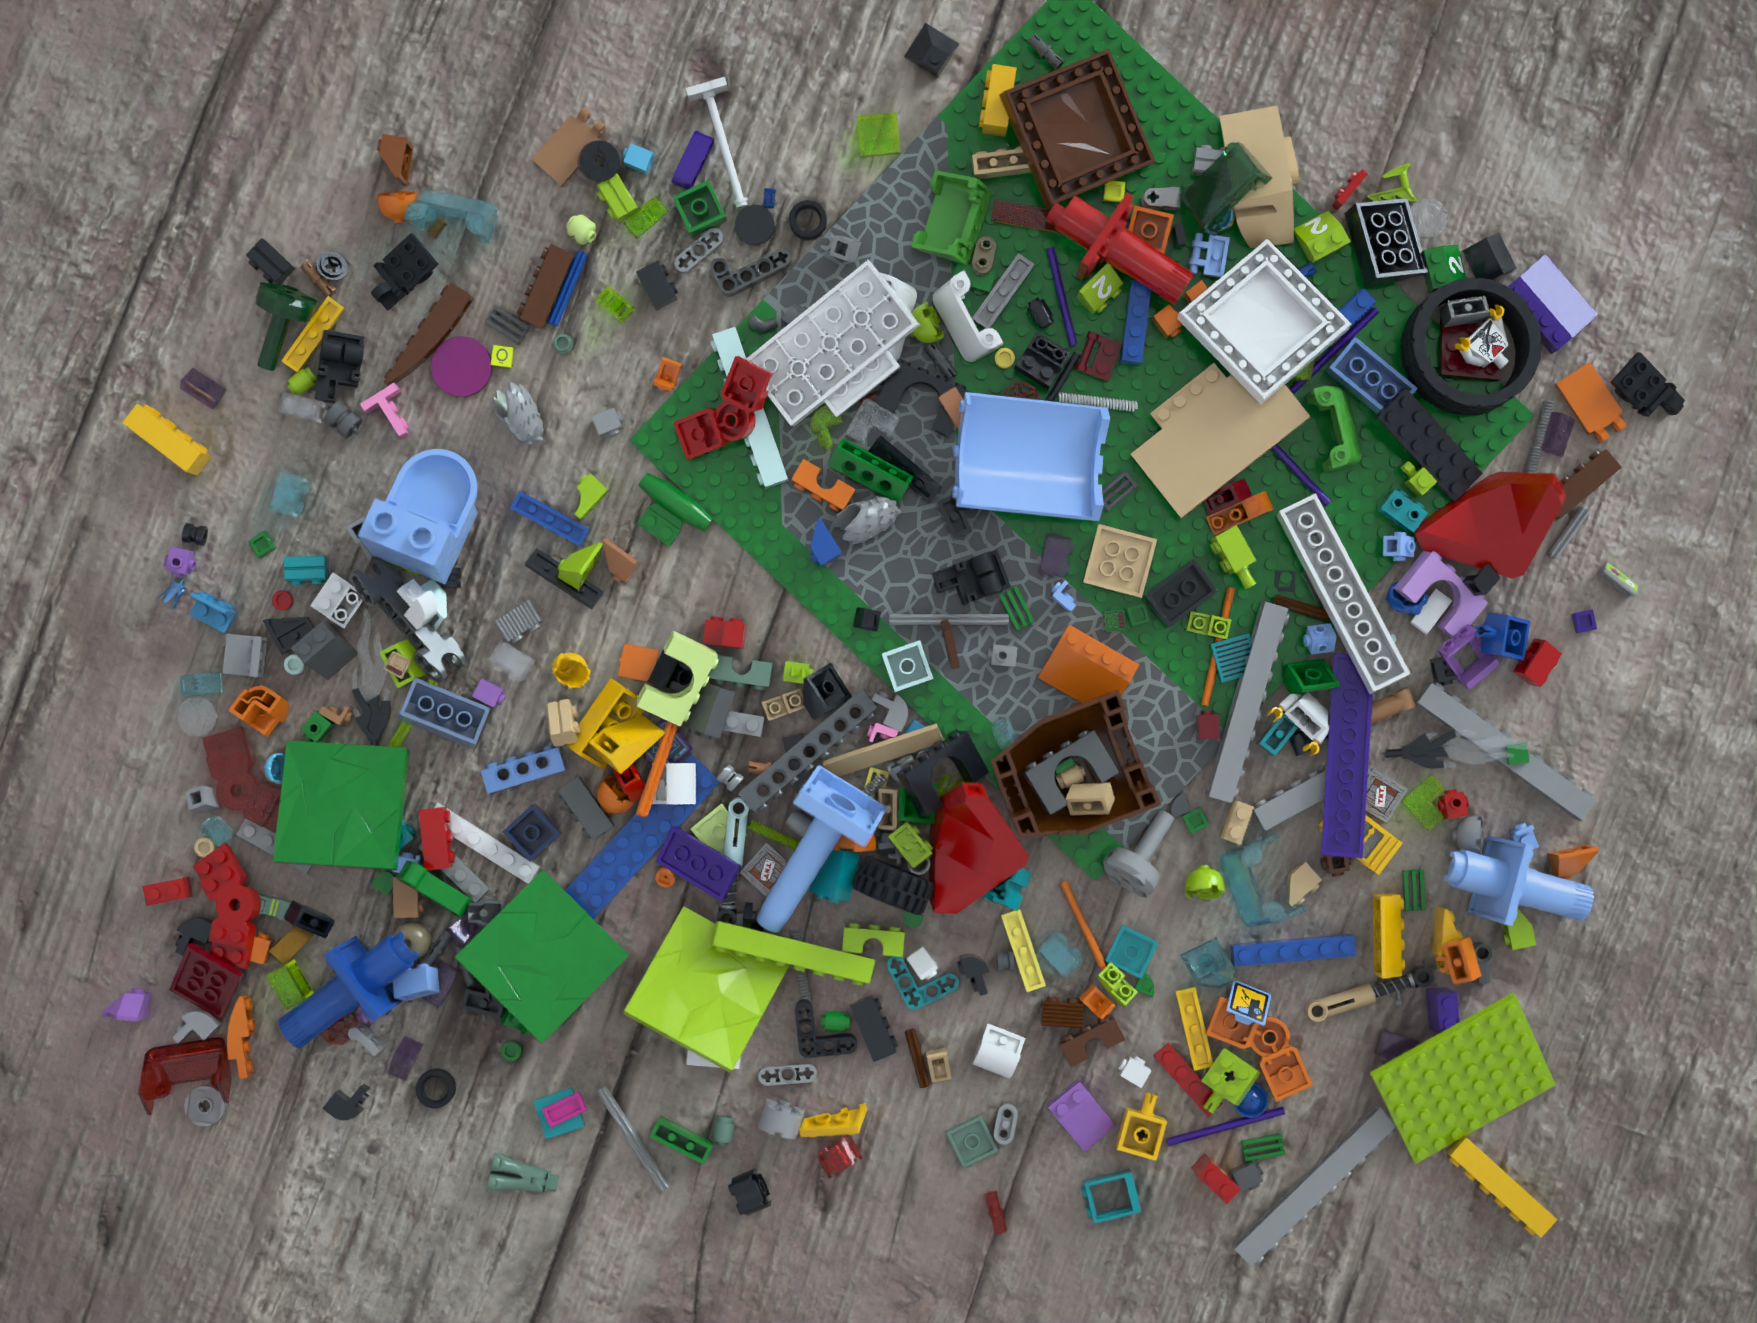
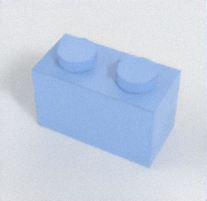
(416, 983)

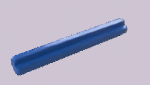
(567, 288)

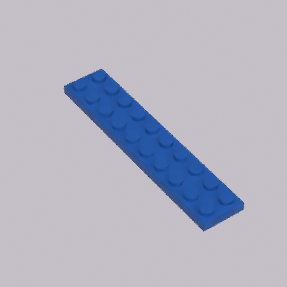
(634, 847)

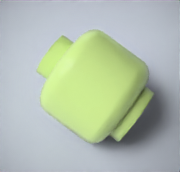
(581, 229)

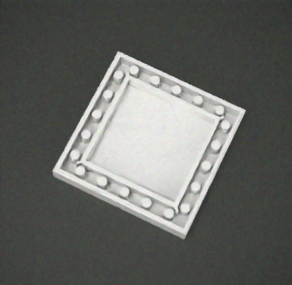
(1264, 321)

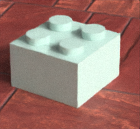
(907, 666)

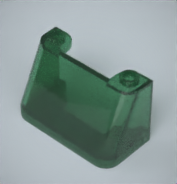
(1223, 186)

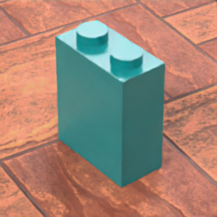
(836, 876)

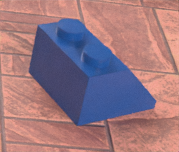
(823, 546)

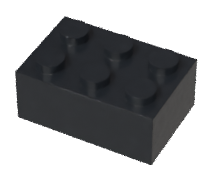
(1180, 593)

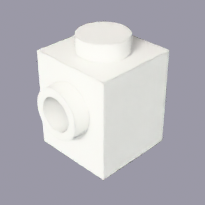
(1134, 1070)

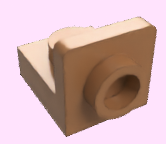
(334, 714)

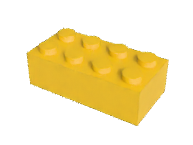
(166, 439)

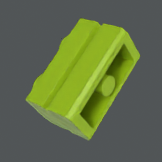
(617, 197)

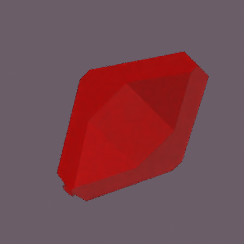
(1496, 522)
(970, 849)

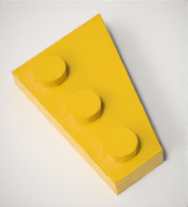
(842, 1123)

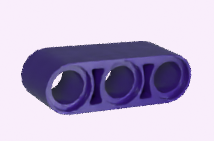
(692, 160)

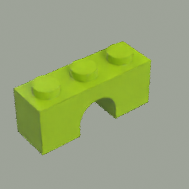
(891, 939)

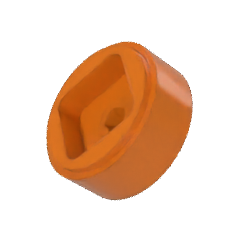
(665, 877)

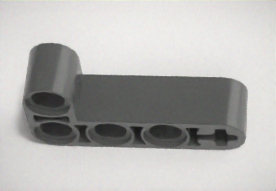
(752, 268)

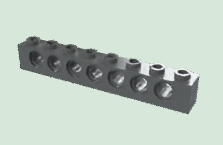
(859, 701)

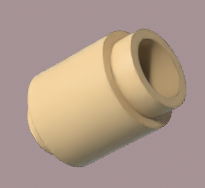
(1070, 776)

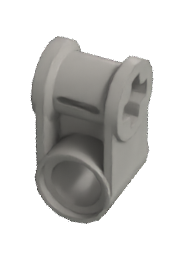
(1165, 198)

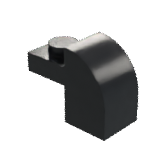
(194, 928)
(344, 1107)

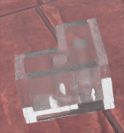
(869, 417)

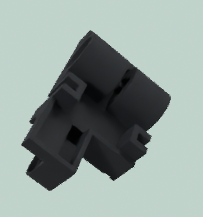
(402, 270)
(341, 362)
(1646, 388)
(974, 578)

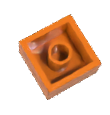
(1152, 227)

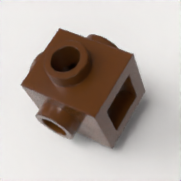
(1339, 868)

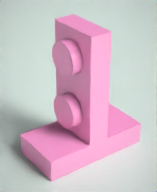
(389, 408)

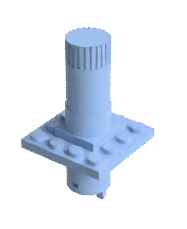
(1504, 881)

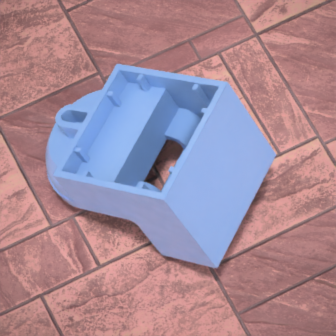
(424, 515)

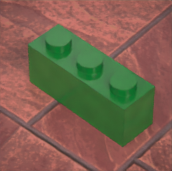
(682, 1139)

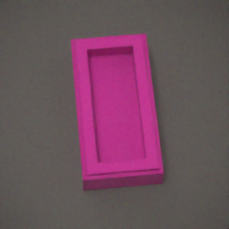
(564, 1109)

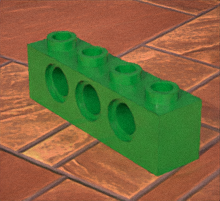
(865, 461)

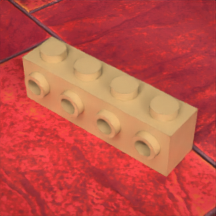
(999, 163)

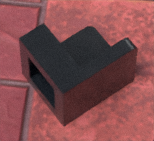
(1482, 582)

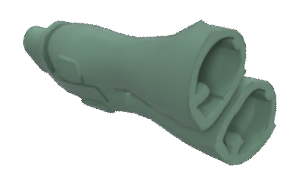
(532, 1177)

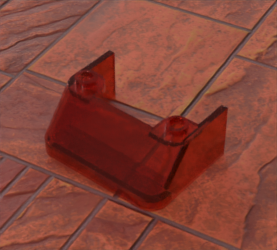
(184, 1064)

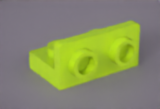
(911, 845)

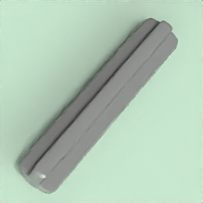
(1568, 532)

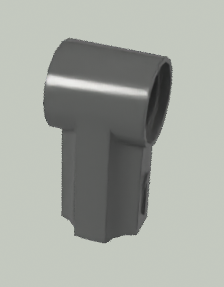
(1483, 962)

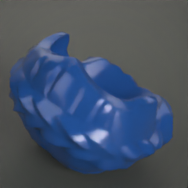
(1400, 604)

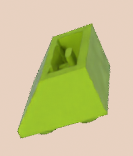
(407, 650)

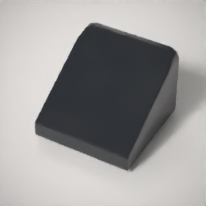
(866, 619)

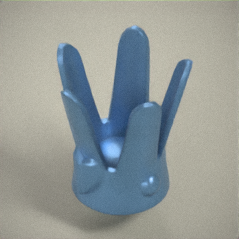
(174, 588)

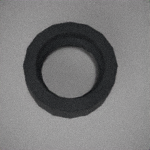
(807, 204)
(435, 1103)

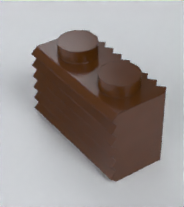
(1062, 1013)

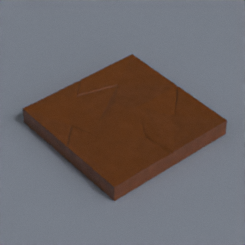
(1077, 128)

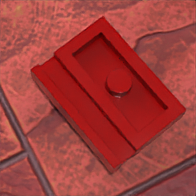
(1343, 194)

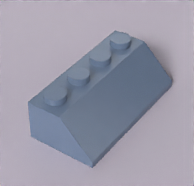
(443, 713)

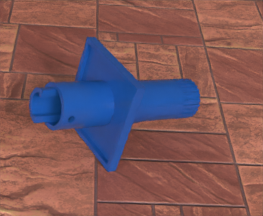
(361, 980)

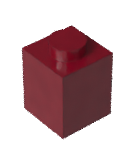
(1207, 725)

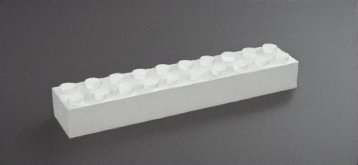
(1343, 594)

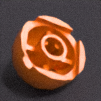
(395, 204)
(612, 797)

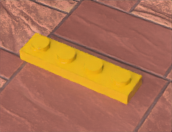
(312, 334)
(1194, 1028)

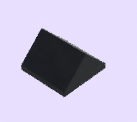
(1489, 258)

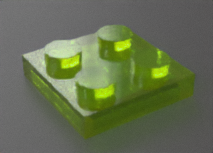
(878, 135)

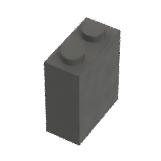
(710, 712)

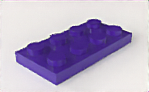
(698, 863)

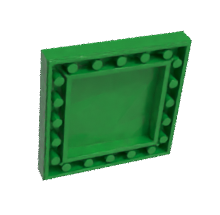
(341, 805)
(542, 956)

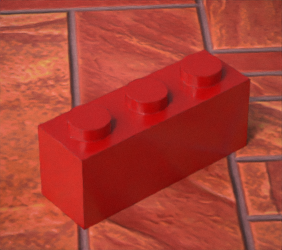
(436, 838)

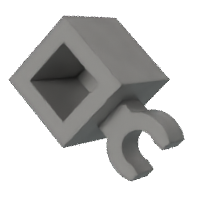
(843, 247)

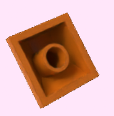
(1571, 860)

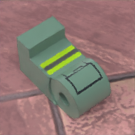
(274, 906)

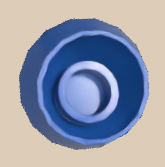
(1254, 1102)

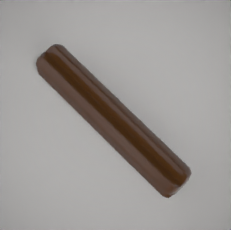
(1301, 607)
(917, 1058)

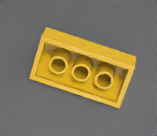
(611, 707)
(1387, 935)

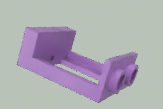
(1476, 671)

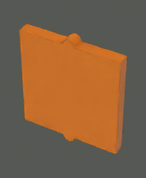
(637, 662)

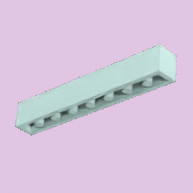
(761, 439)

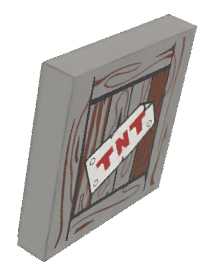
(1383, 795)
(764, 869)

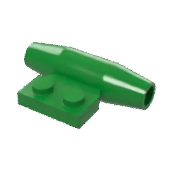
(669, 510)

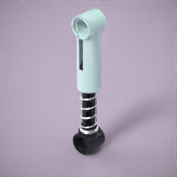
(734, 850)

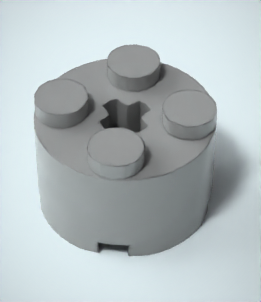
(781, 1118)

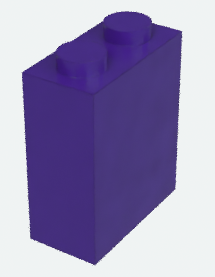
(1442, 1008)

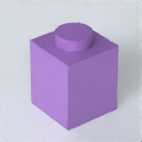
(489, 693)

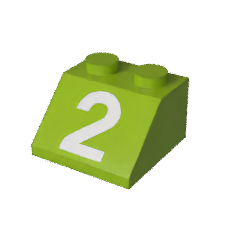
(1321, 237)
(1100, 289)

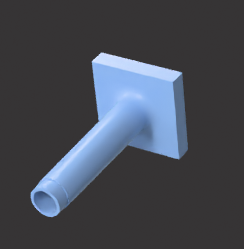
(836, 811)

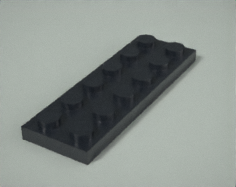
(1428, 444)

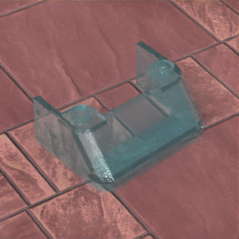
(1243, 887)

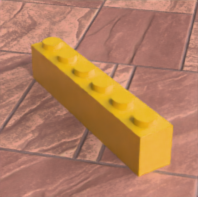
(1502, 1186)

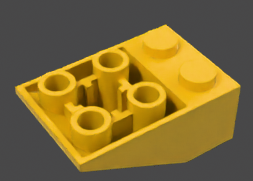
(626, 741)
(1443, 932)

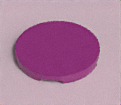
(461, 366)

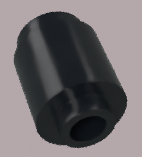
(1040, 313)

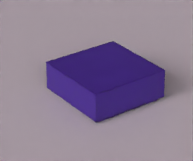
(1584, 621)

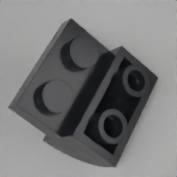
(1042, 361)
(974, 966)

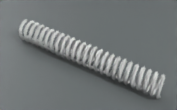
(1099, 401)

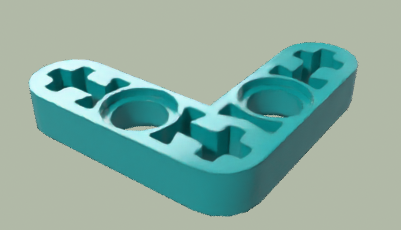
(920, 991)

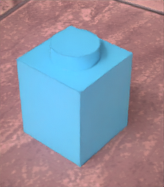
(638, 158)

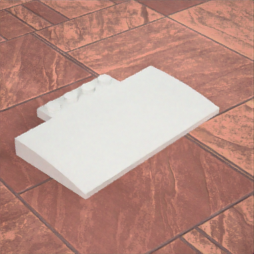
(836, 347)

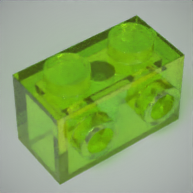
(289, 984)

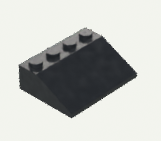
(1385, 241)

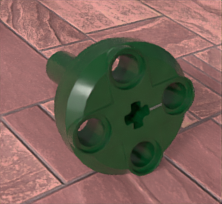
(285, 305)

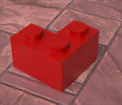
(725, 633)

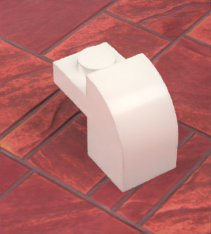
(422, 604)

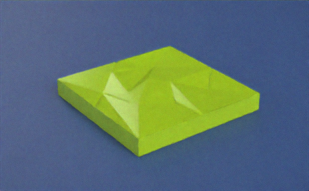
(704, 995)

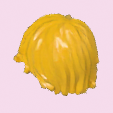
(570, 670)

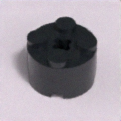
(603, 150)
(750, 1192)

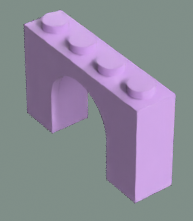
(1429, 569)

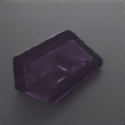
(202, 388)
(1557, 434)

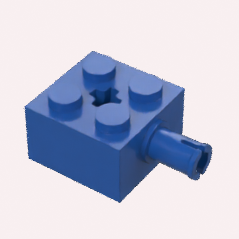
(1504, 636)

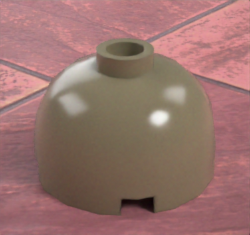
(416, 937)

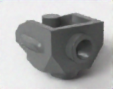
(484, 911)

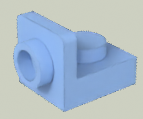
(1065, 600)
(1524, 834)

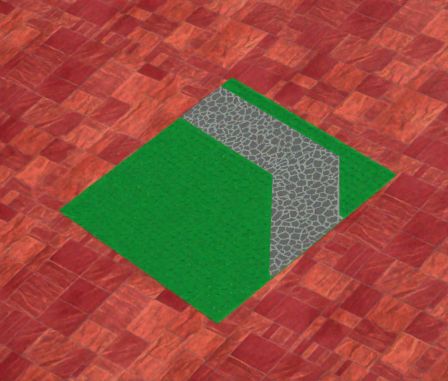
(897, 564)

